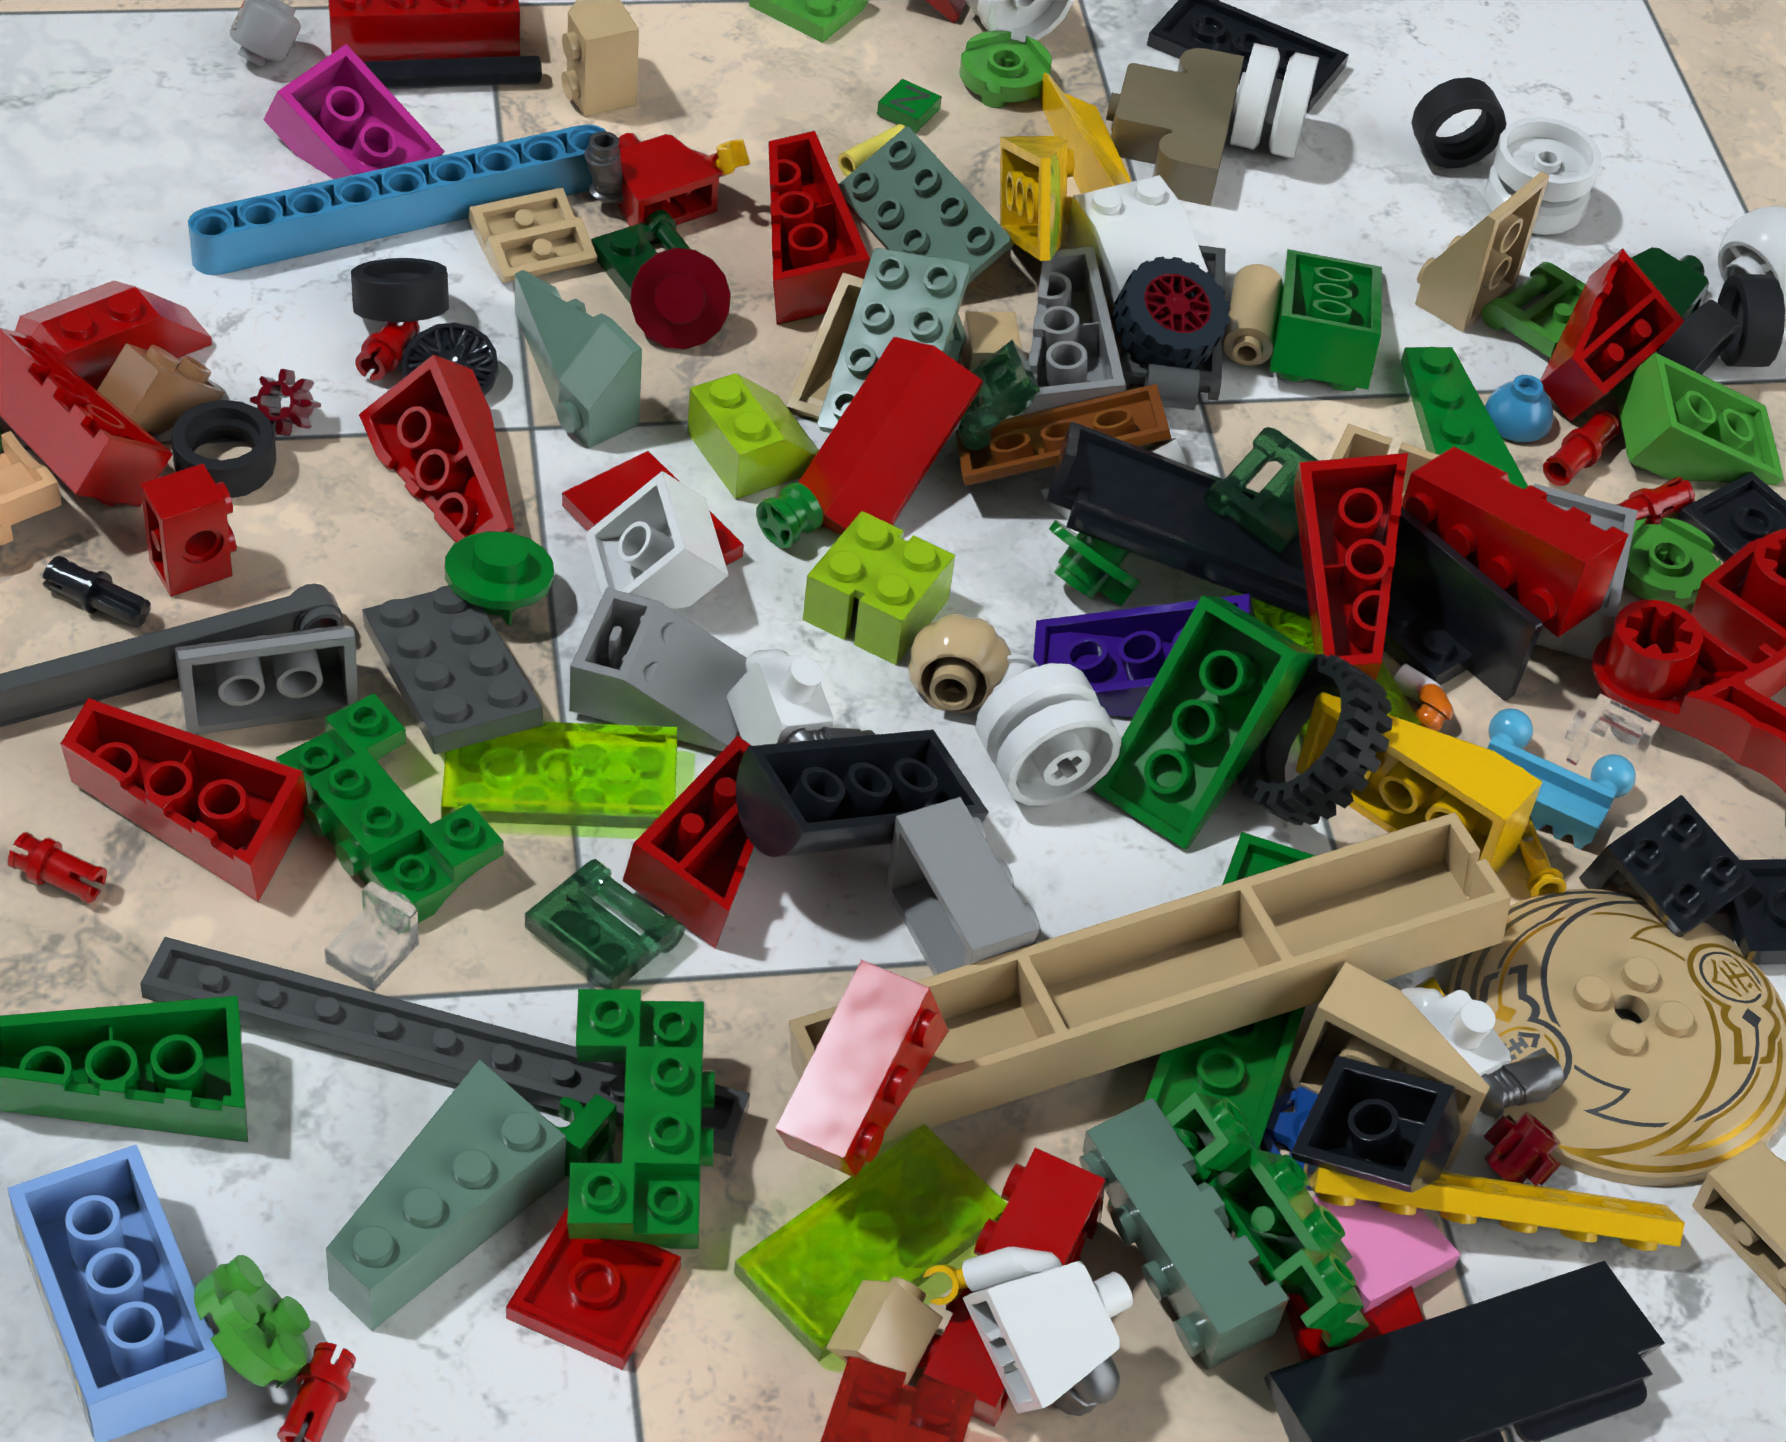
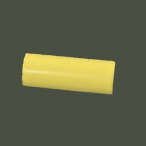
(857, 155)

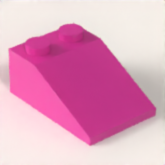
(347, 120)

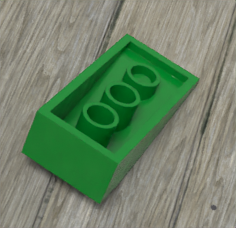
(1328, 321)
(1203, 719)

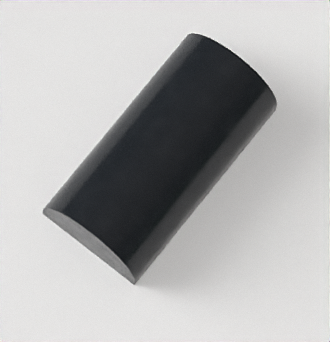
(843, 790)

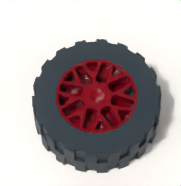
(1171, 313)

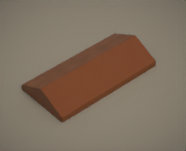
(1037, 437)

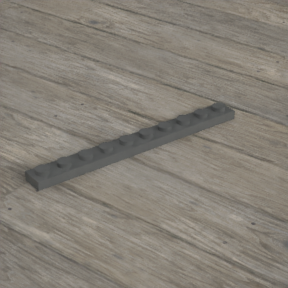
(404, 1032)

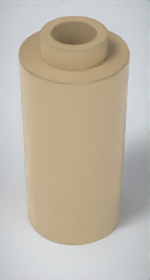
(1253, 315)

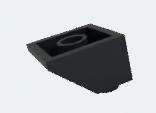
(1380, 1126)

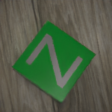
(909, 105)

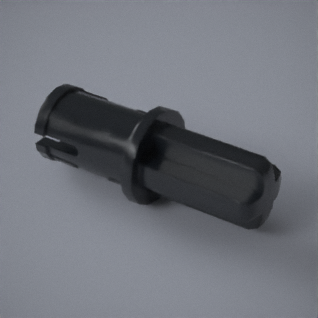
(95, 591)

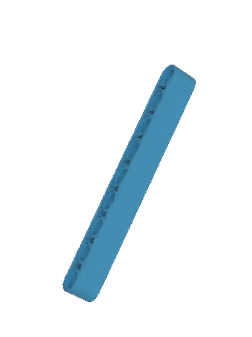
(385, 201)

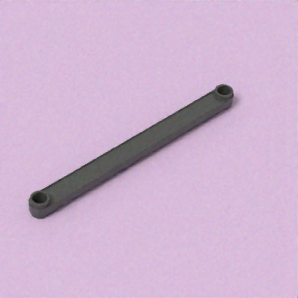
(152, 657)

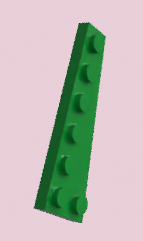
(1451, 409)

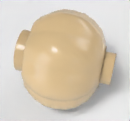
(950, 660)

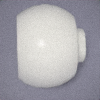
(1756, 245)

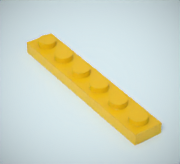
(1515, 1204)

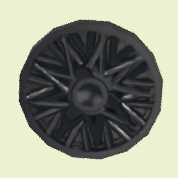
(457, 344)

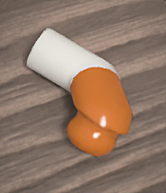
(1426, 692)

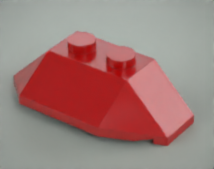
(97, 323)

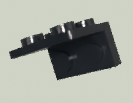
(1674, 867)

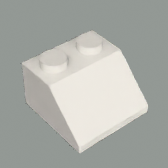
(658, 545)

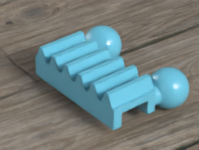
(1565, 798)

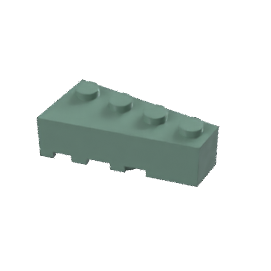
(445, 1196)
(1182, 1235)

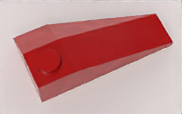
(443, 446)

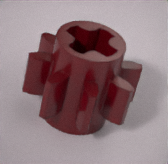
(300, 405)
(1522, 1149)

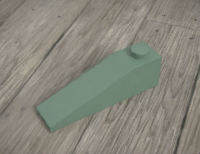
(583, 361)

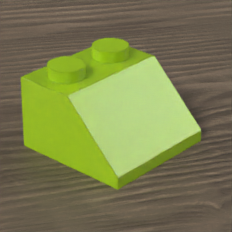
(747, 435)

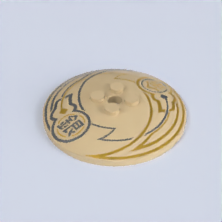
(1645, 1097)

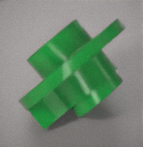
(1093, 566)
(499, 572)

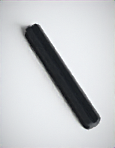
(457, 72)

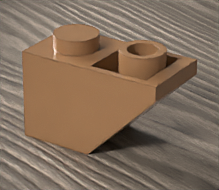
(157, 386)

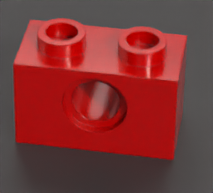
(188, 529)

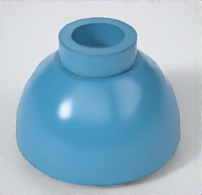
(1521, 409)

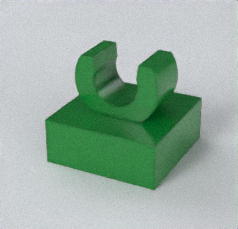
(590, 1129)

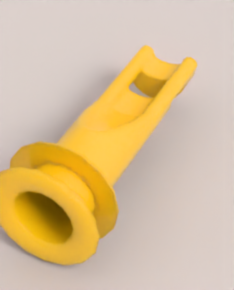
(1542, 876)

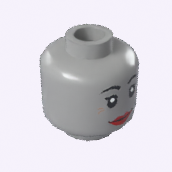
(265, 30)

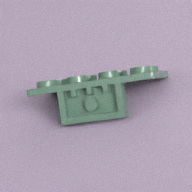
(922, 206)
(899, 298)

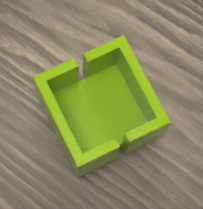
(895, 579)

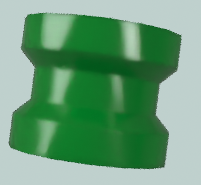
(789, 515)

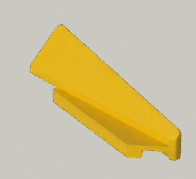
(1084, 129)

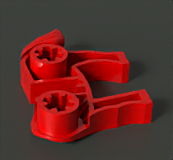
(1711, 667)

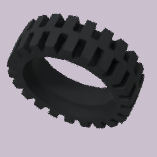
(1343, 761)

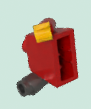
(659, 175)

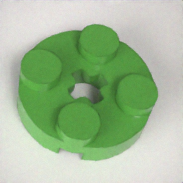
(1017, 77)
(1673, 540)
(257, 1327)

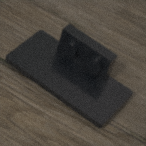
(1454, 616)

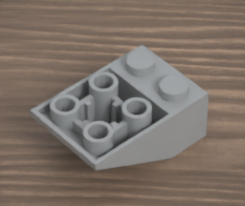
(655, 670)

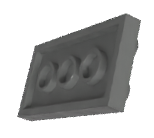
(451, 669)

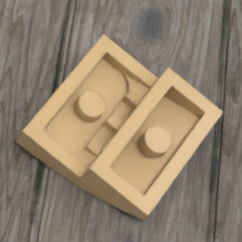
(531, 234)

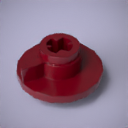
(680, 298)

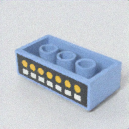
(117, 1294)

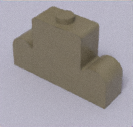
(1178, 119)

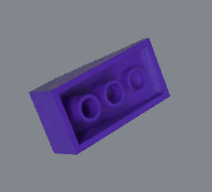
(1118, 647)

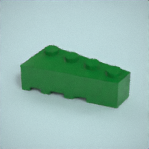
(130, 1066)

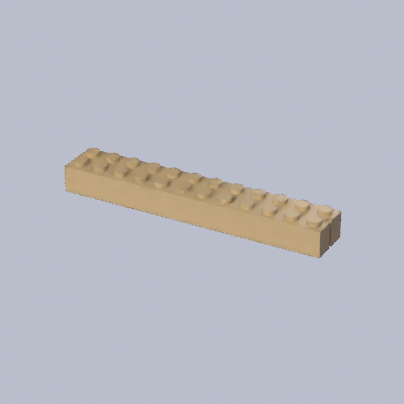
(1194, 968)

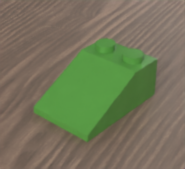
(1694, 426)

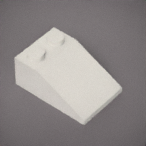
(1130, 227)

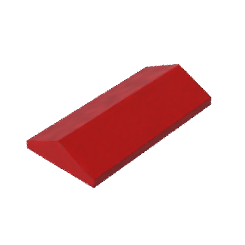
(890, 434)

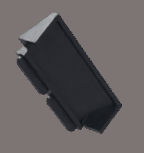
(1161, 514)
(1519, 1360)

